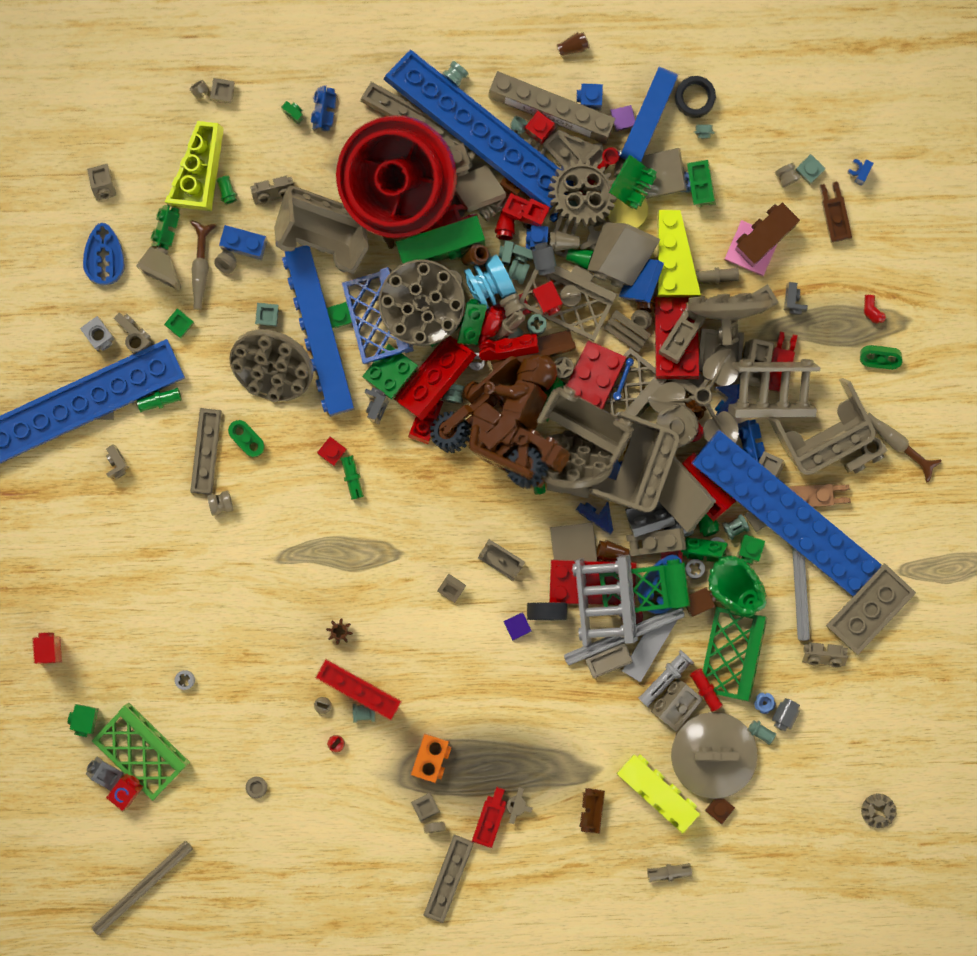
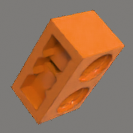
(425, 756)

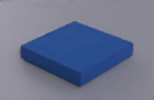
(645, 284)

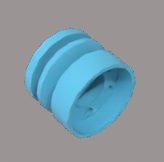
(489, 282)

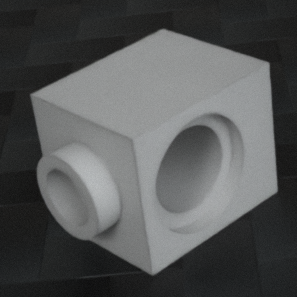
(93, 326)

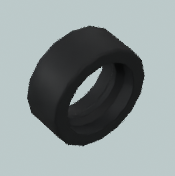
(695, 80)
(547, 611)

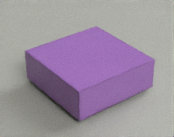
(624, 117)

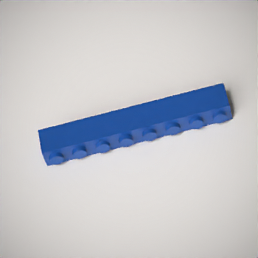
(319, 330)

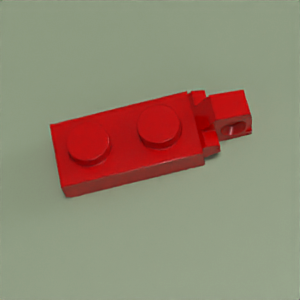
(490, 819)

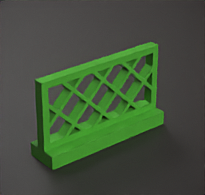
(153, 738)

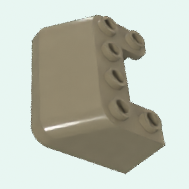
(321, 225)
(642, 468)

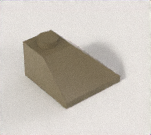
(159, 266)

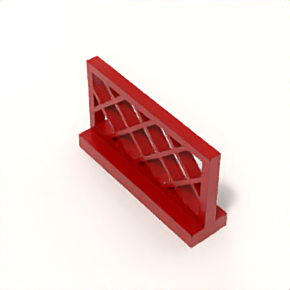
(358, 689)

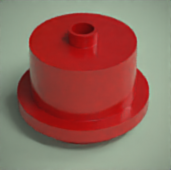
(396, 176)

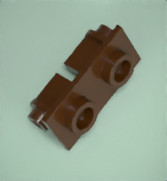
(593, 804)

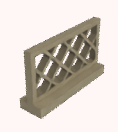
(586, 288)
(641, 402)

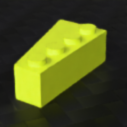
(198, 169)
(678, 271)

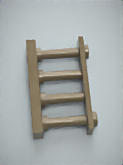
(782, 408)

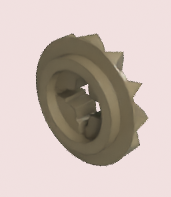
(868, 810)

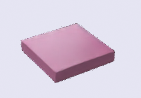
(734, 257)

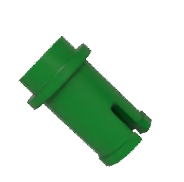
(226, 189)

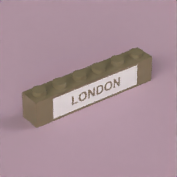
(554, 107)

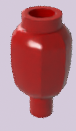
(491, 324)

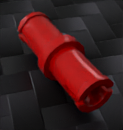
(706, 689)

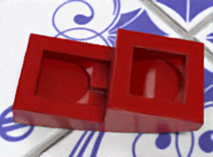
(526, 211)

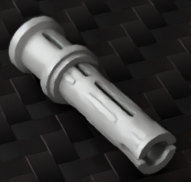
(672, 671)

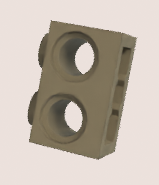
(757, 351)

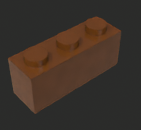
(766, 233)

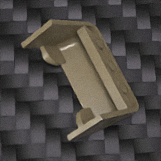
(588, 421)
(833, 443)

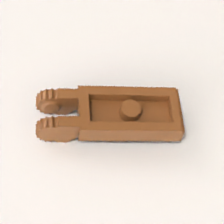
(821, 494)

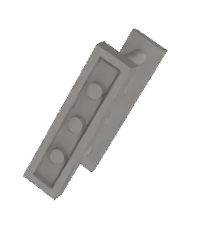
(623, 588)

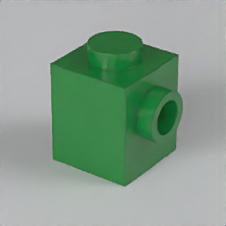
(750, 549)
(83, 720)

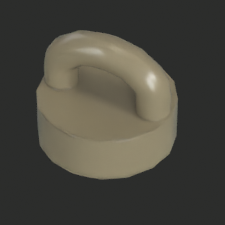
(225, 262)
(570, 296)

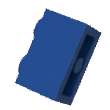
(243, 242)

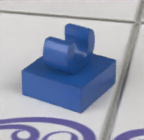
(862, 172)

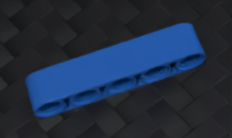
(649, 114)

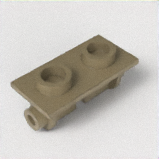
(263, 192)
(834, 656)

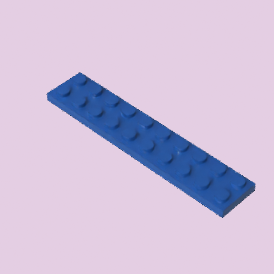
(473, 126)
(88, 399)
(786, 513)

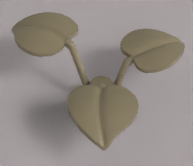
(719, 370)

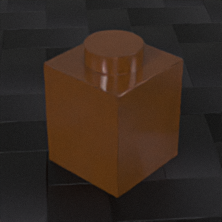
(700, 602)

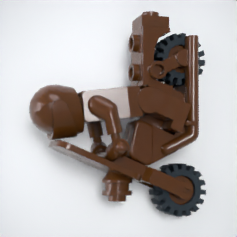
(507, 437)

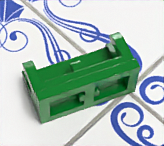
(701, 183)

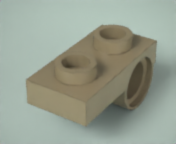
(127, 323)
(859, 463)

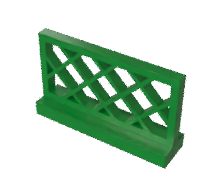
(751, 657)

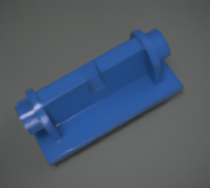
(323, 99)
(748, 432)

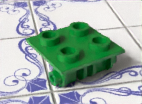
(632, 181)
(390, 373)

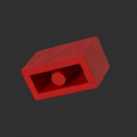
(47, 648)

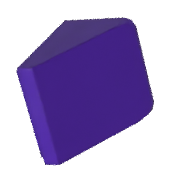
(517, 626)

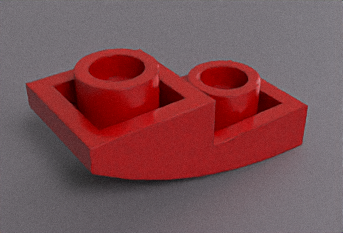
(421, 429)

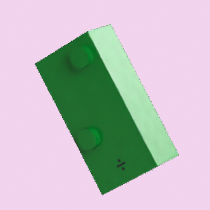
(442, 242)

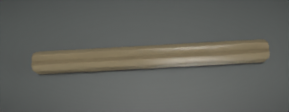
(141, 888)

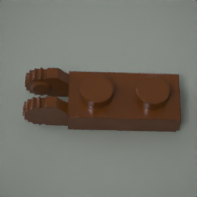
(835, 214)

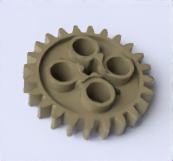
(579, 175)

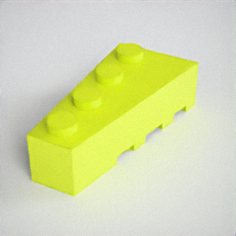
(657, 793)

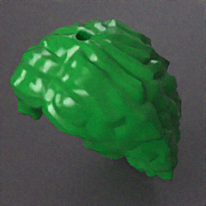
(737, 586)

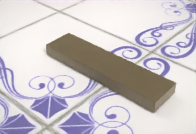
(206, 451)
(448, 878)

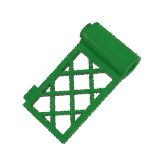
(672, 582)

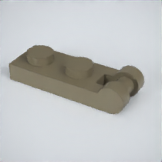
(681, 336)
(657, 542)

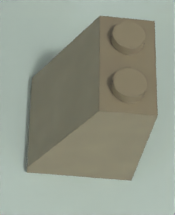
(621, 253)

